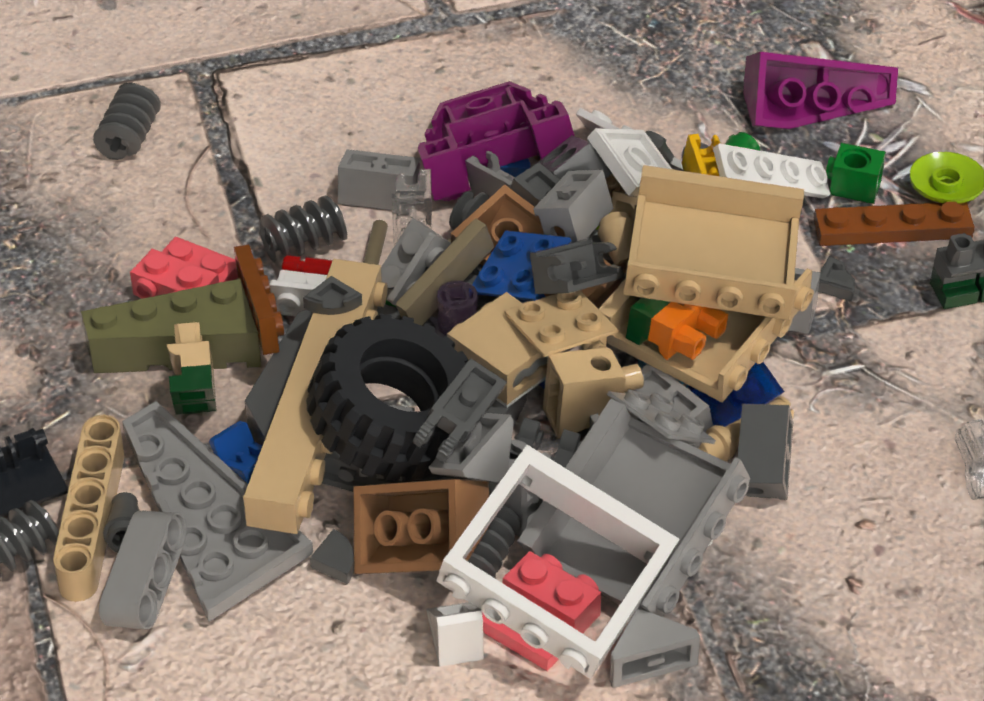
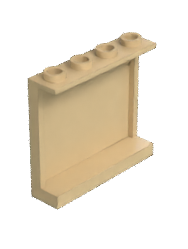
(715, 242)
(724, 360)

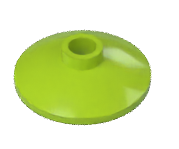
(947, 177)

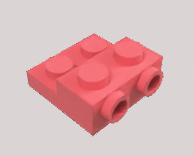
(179, 268)
(556, 591)

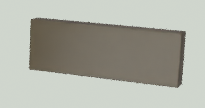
(452, 265)

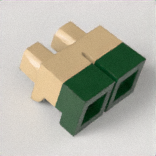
(192, 362)

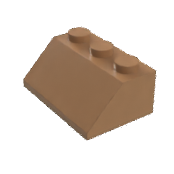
(412, 523)

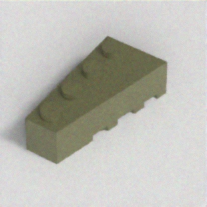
(137, 332)

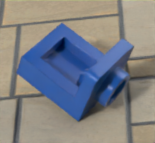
(237, 449)

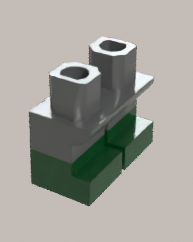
(959, 272)

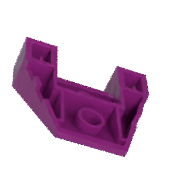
(493, 120)

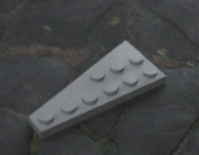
(219, 551)

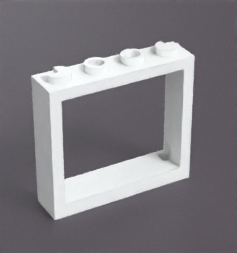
(592, 509)

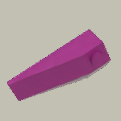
(802, 90)

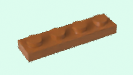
(892, 223)
(260, 299)

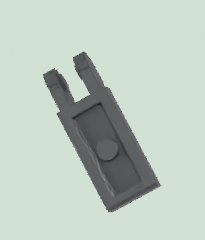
(461, 407)

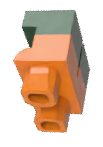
(674, 326)

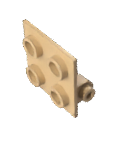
(562, 323)

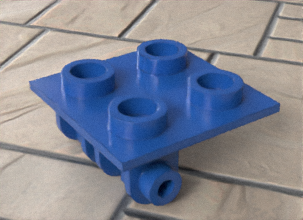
(510, 265)

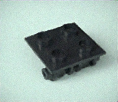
(28, 471)

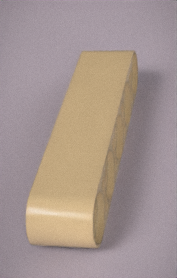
(88, 503)

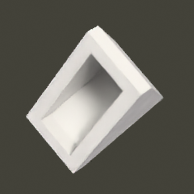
(457, 633)

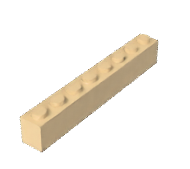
(292, 451)

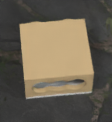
(501, 348)

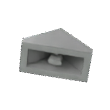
(483, 453)
(652, 648)

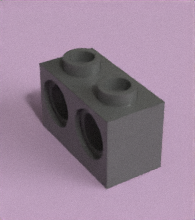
(572, 156)

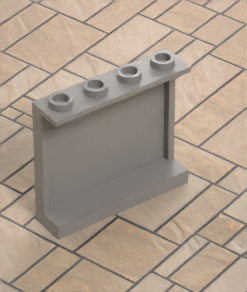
(658, 479)

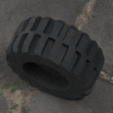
(359, 423)

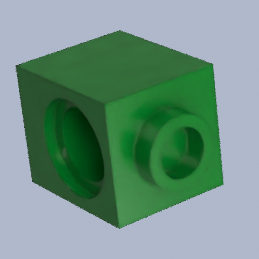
(856, 172)

